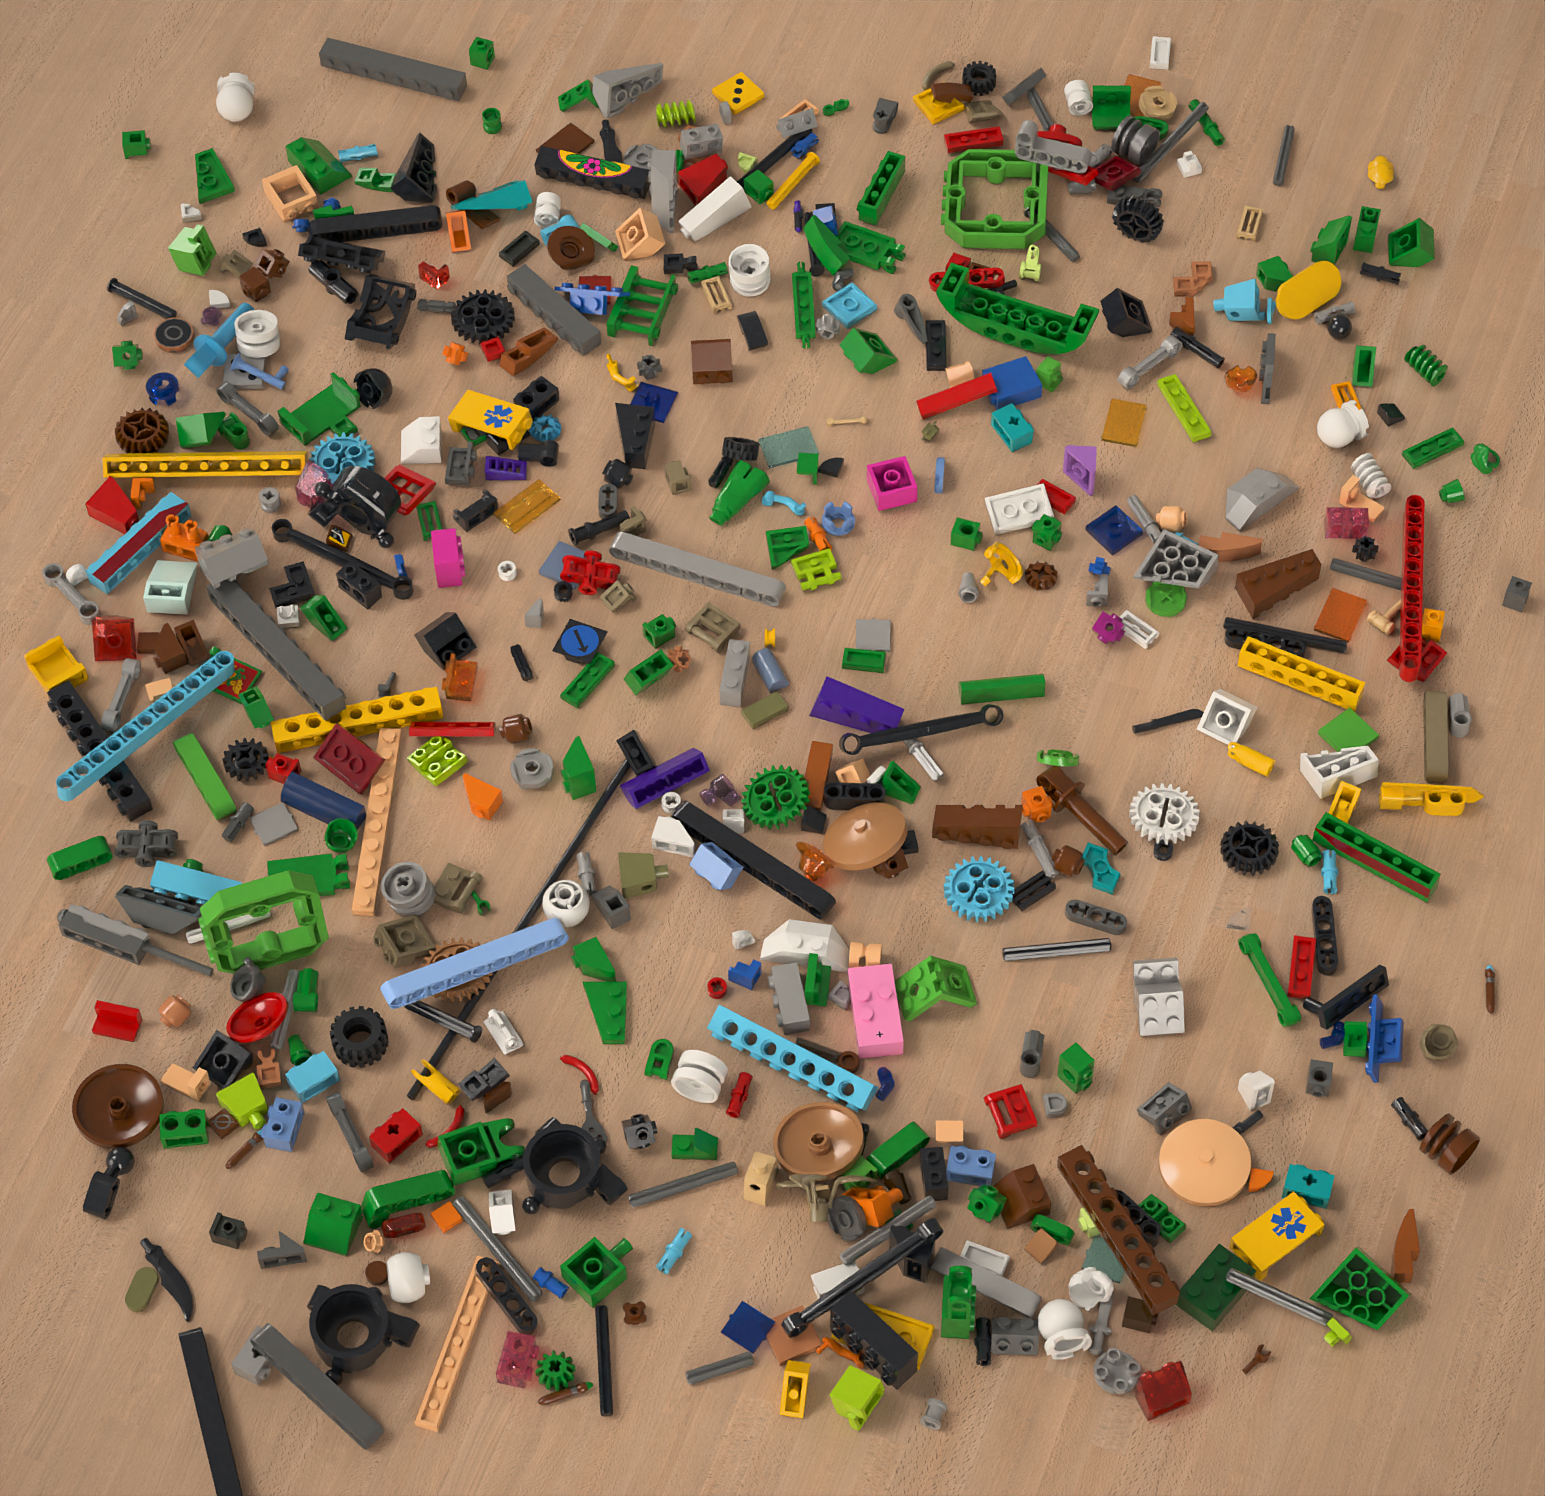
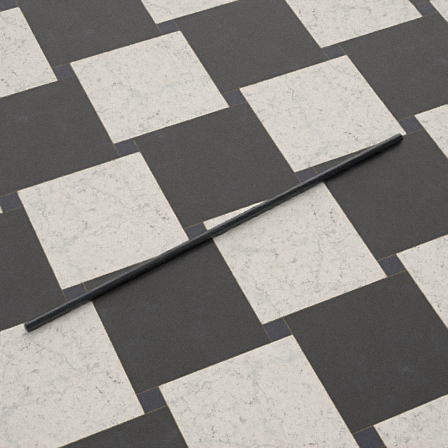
(434, 1060)

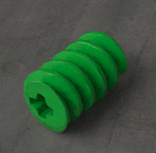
(1426, 364)

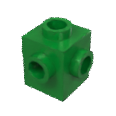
(120, 357)
(1047, 532)
(986, 1202)

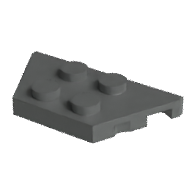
(1267, 366)

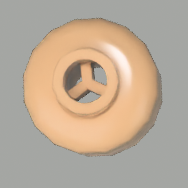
(1172, 518)

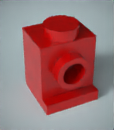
(281, 767)

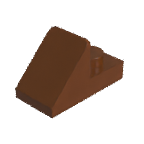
(191, 642)
(497, 1096)

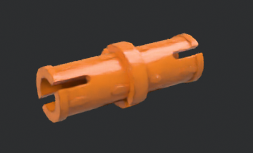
(817, 534)

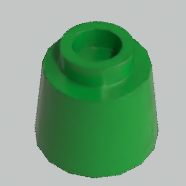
(1452, 492)

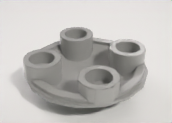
(1116, 1371)

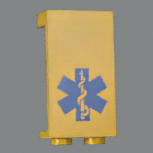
(491, 416)
(1276, 1233)

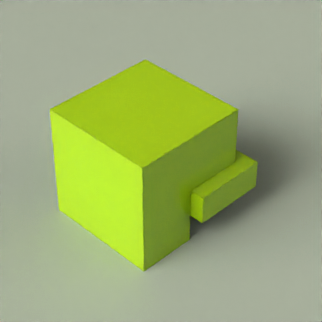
(856, 1396)

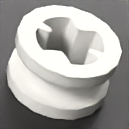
(510, 575)
(669, 797)

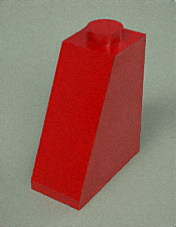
(702, 178)
(112, 507)

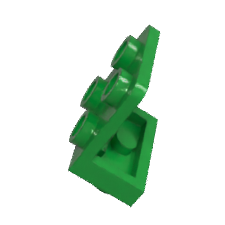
(1110, 106)

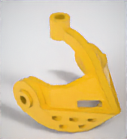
(1012, 573)

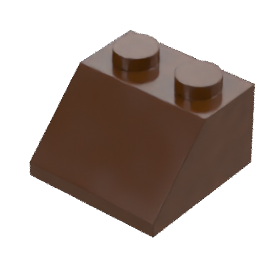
(711, 361)
(1025, 1196)

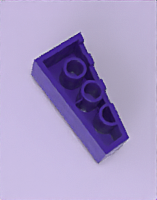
(854, 708)

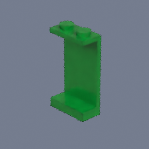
(320, 411)

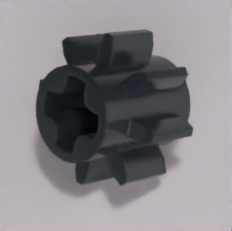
(1365, 548)

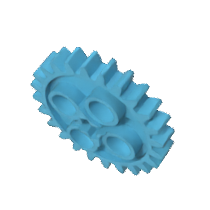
(342, 452)
(995, 898)

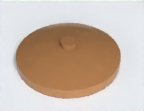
(865, 836)
(819, 1140)

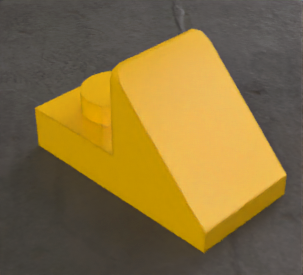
(1345, 801)

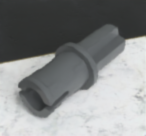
(237, 821)

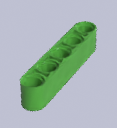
(204, 776)

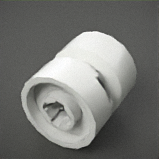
(1078, 97)
(547, 209)

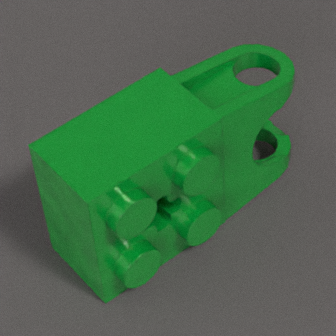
(483, 1149)
(958, 1303)

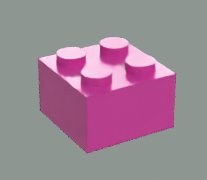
(891, 483)
(448, 557)

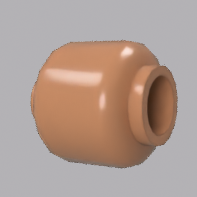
(174, 1011)

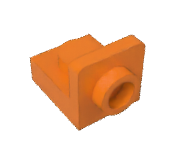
(139, 488)

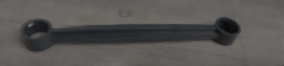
(340, 557)
(921, 729)
(925, 1234)

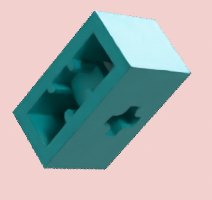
(1012, 427)
(1316, 1194)

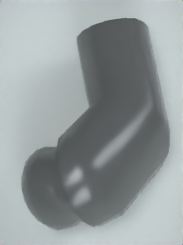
(839, 278)

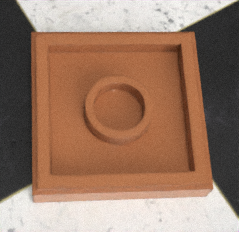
(791, 1348)

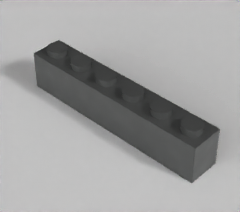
(553, 310)

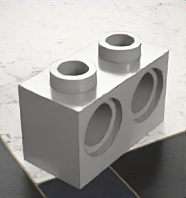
(701, 141)

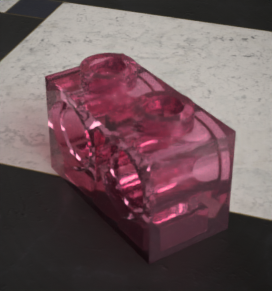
(1346, 522)
(512, 1359)

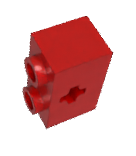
(395, 1135)

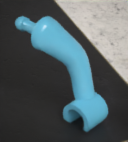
(770, 496)

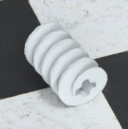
(1370, 476)

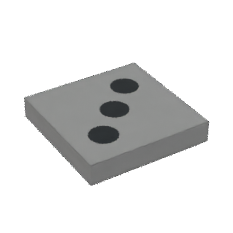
(241, 379)

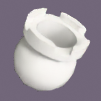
(235, 97)
(1340, 426)
(1062, 1327)

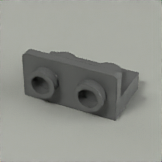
(1165, 1107)

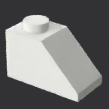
(672, 837)
(1256, 1089)
(501, 1212)

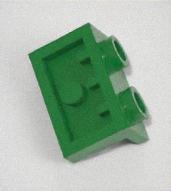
(817, 982)

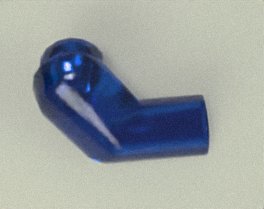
(1336, 1037)
(886, 1081)

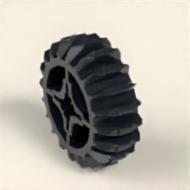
(1137, 219)
(1246, 854)

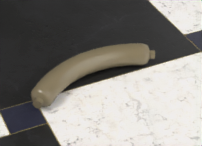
(934, 71)

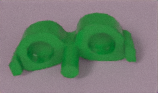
(839, 105)

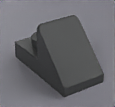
(286, 1254)

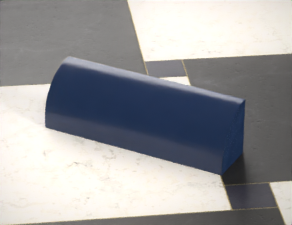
(320, 801)

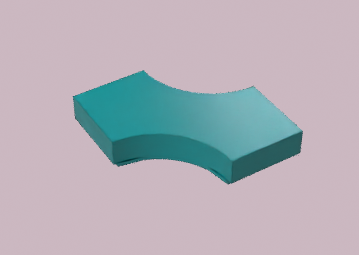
(1104, 876)

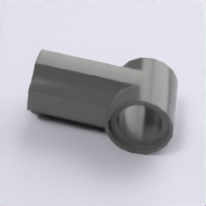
(1031, 1053)

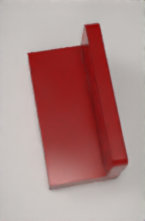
(116, 1021)

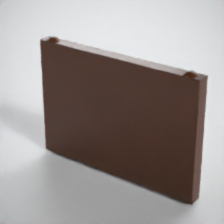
(569, 139)

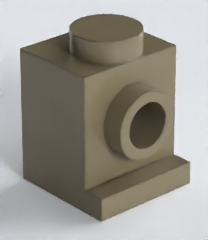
(677, 477)

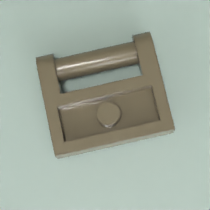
(717, 622)
(449, 885)

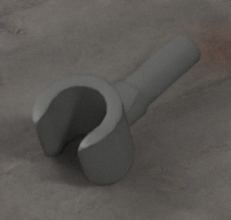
(385, 689)

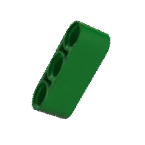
(79, 857)
(898, 1149)

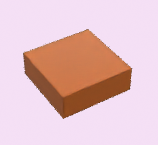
(446, 1217)

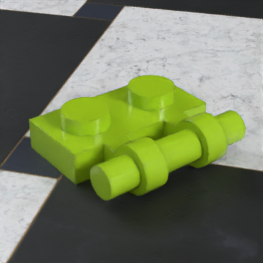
(815, 564)

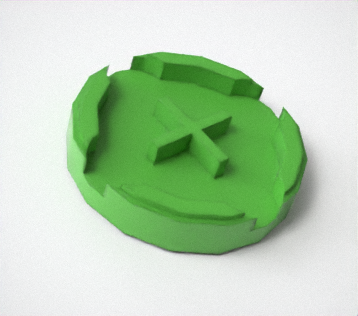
(1165, 599)
(1058, 758)

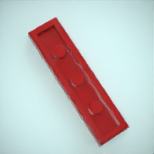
(956, 396)
(452, 728)

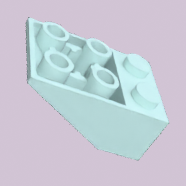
(170, 587)

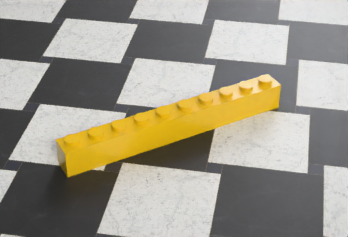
(204, 464)

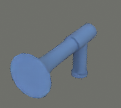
(239, 363)

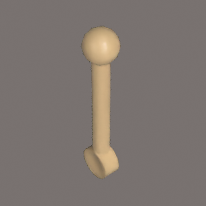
(830, 422)

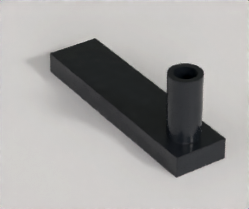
(1349, 998)

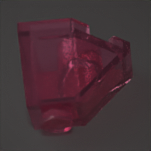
(308, 479)

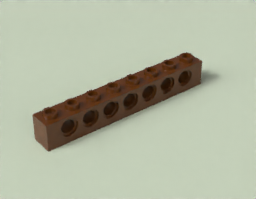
(1155, 1297)

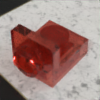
(432, 276)

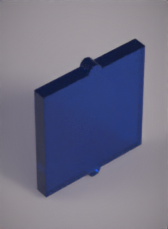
(747, 1327)

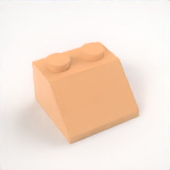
(640, 235)

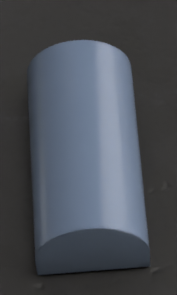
(769, 670)

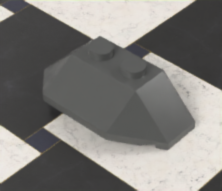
(157, 910)

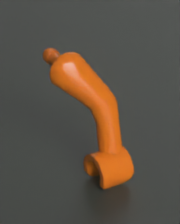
(840, 1350)

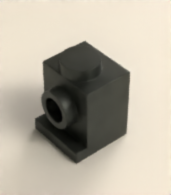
(231, 1238)

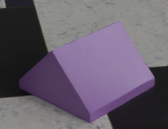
(1081, 466)

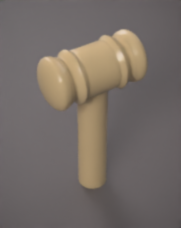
(1384, 622)

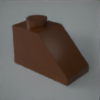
(168, 651)

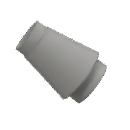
(968, 588)

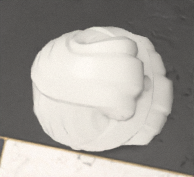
(1090, 1287)

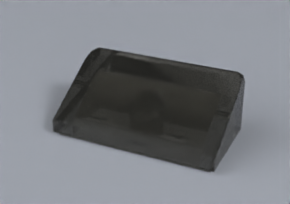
(818, 1049)

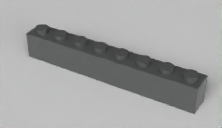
(393, 69)

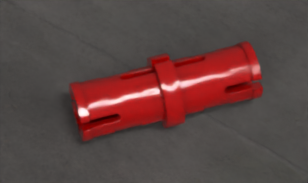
(739, 1094)

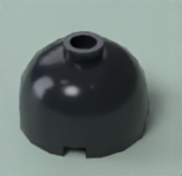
(373, 387)

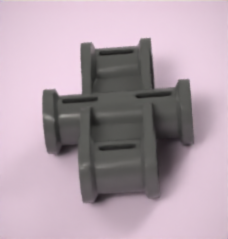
(146, 843)

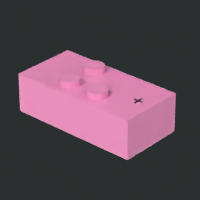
(875, 1011)

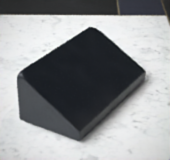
(636, 752)

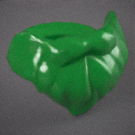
(1480, 457)

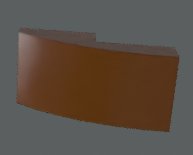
(948, 91)

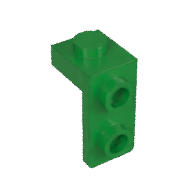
(577, 95)

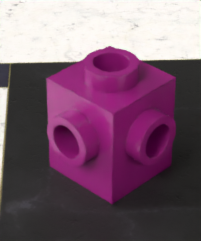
(1103, 623)

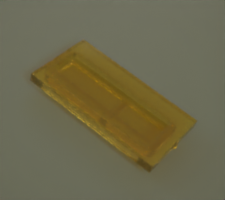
(526, 506)

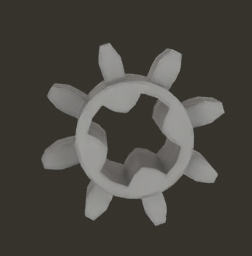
(828, 326)

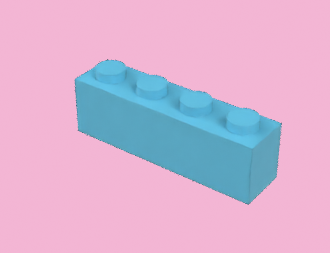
(187, 882)

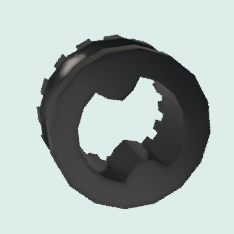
(563, 597)
(1163, 856)

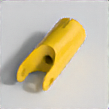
(1251, 758)
(438, 1084)

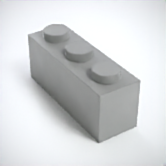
(734, 673)
(789, 998)

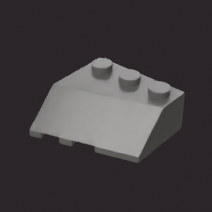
(663, 186)
(230, 556)

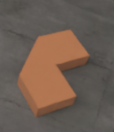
(1192, 285)

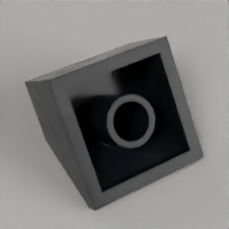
(1125, 314)

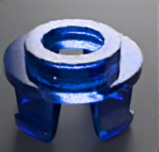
(168, 393)

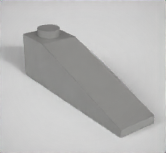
(621, 86)

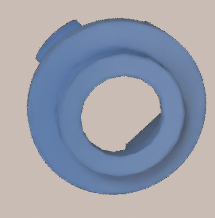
(832, 513)

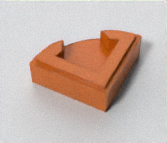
(1259, 1179)

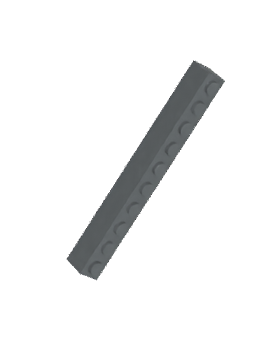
(278, 648)

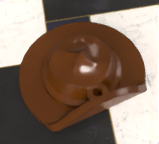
(570, 247)

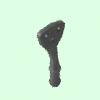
(590, 1122)

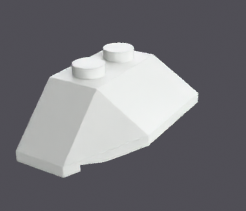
(797, 939)

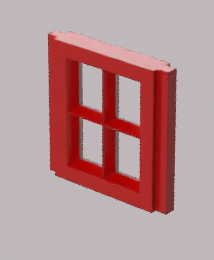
(412, 477)

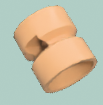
(858, 950)

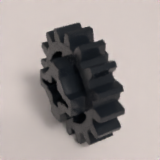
(245, 759)

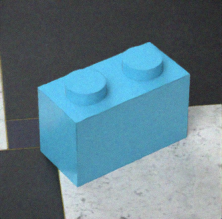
(312, 1076)

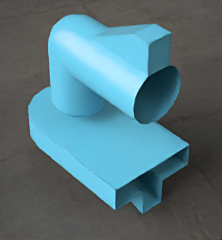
(1271, 305)

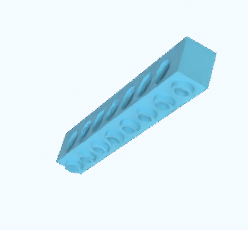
(725, 1018)

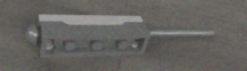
(116, 938)

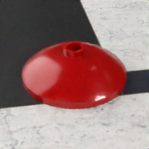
(257, 1017)

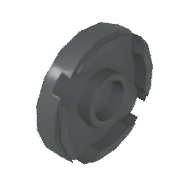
(847, 1218)

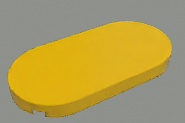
(1308, 290)

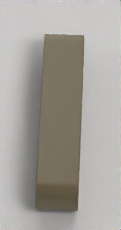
(1435, 736)

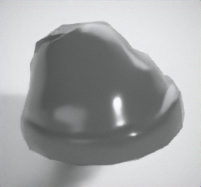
(247, 981)

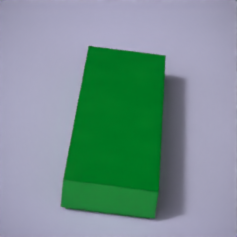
(1432, 448)
(587, 680)

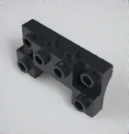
(340, 252)

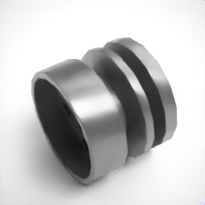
(1135, 140)

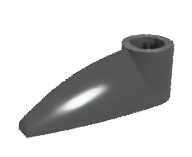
(909, 311)

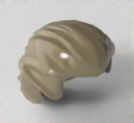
(1438, 1042)

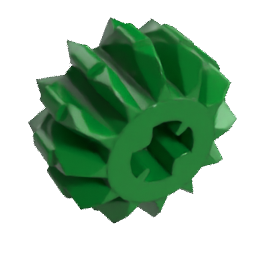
(554, 1378)

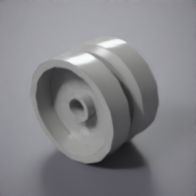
(408, 889)

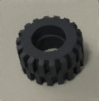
(359, 1021)

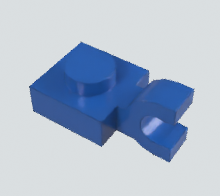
(1100, 567)

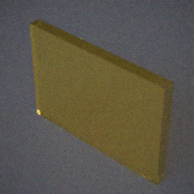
(1124, 422)

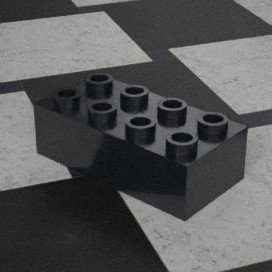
(873, 1340)

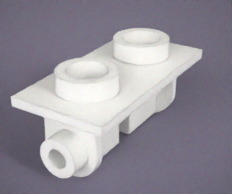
(503, 1031)

